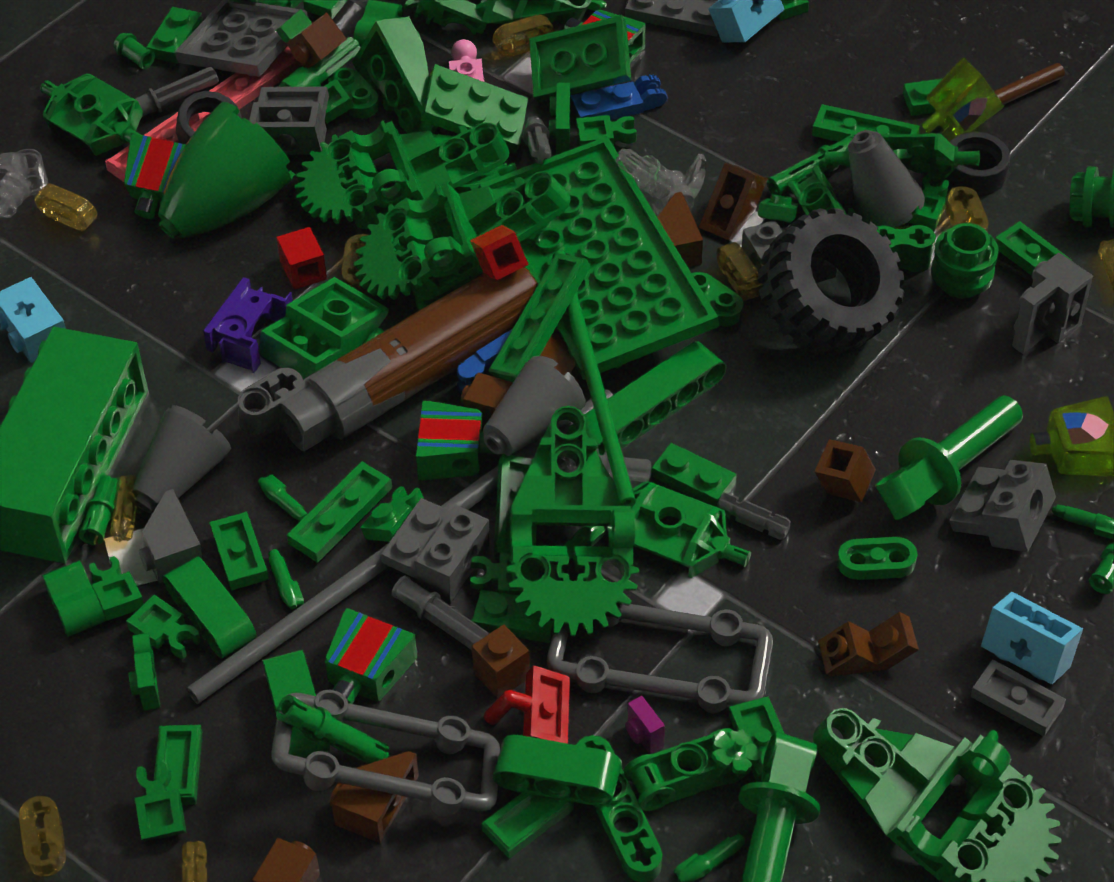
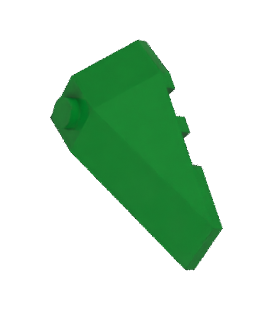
(397, 69)

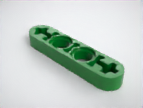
(623, 843)

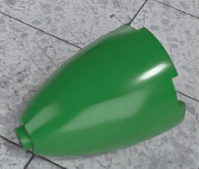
(222, 175)

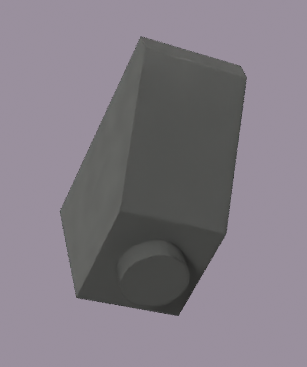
(168, 538)

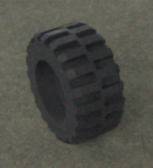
(861, 258)

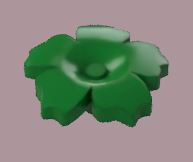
(734, 751)

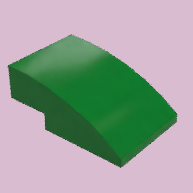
(321, 327)

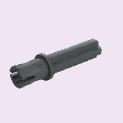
(176, 91)
(536, 138)
(437, 612)

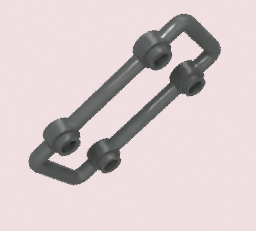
(711, 693)
(451, 735)

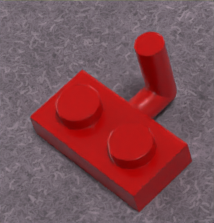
(543, 705)

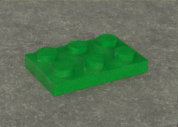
(581, 55)
(463, 100)

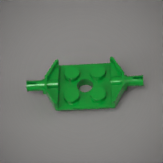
(103, 125)
(919, 154)
(693, 542)

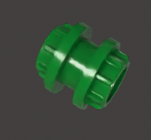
(1091, 197)
(964, 260)

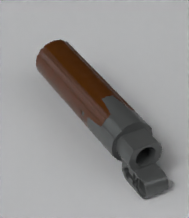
(387, 366)

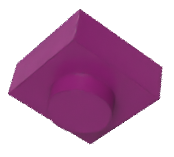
(645, 725)

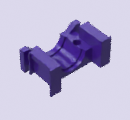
(235, 323)

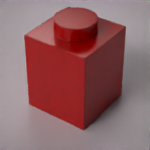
(499, 252)
(301, 258)

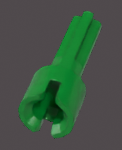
(324, 68)

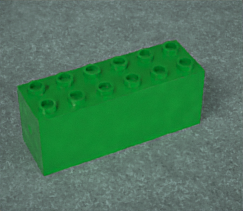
(64, 438)

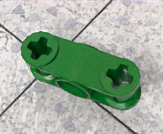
(815, 192)
(662, 780)

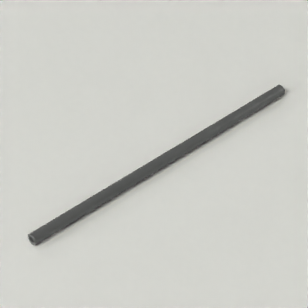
(338, 590)

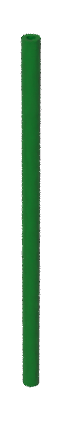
(600, 402)

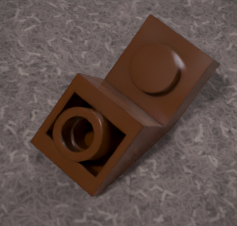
(856, 650)

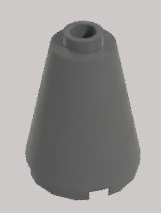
(881, 182)
(529, 406)
(177, 457)

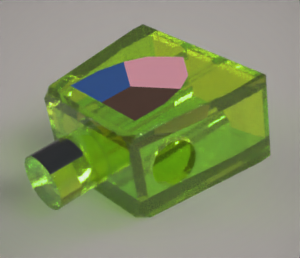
(961, 101)
(1079, 438)

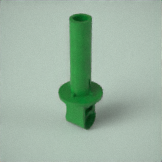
(931, 469)
(779, 804)

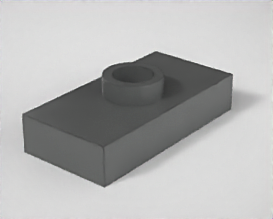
(1018, 697)

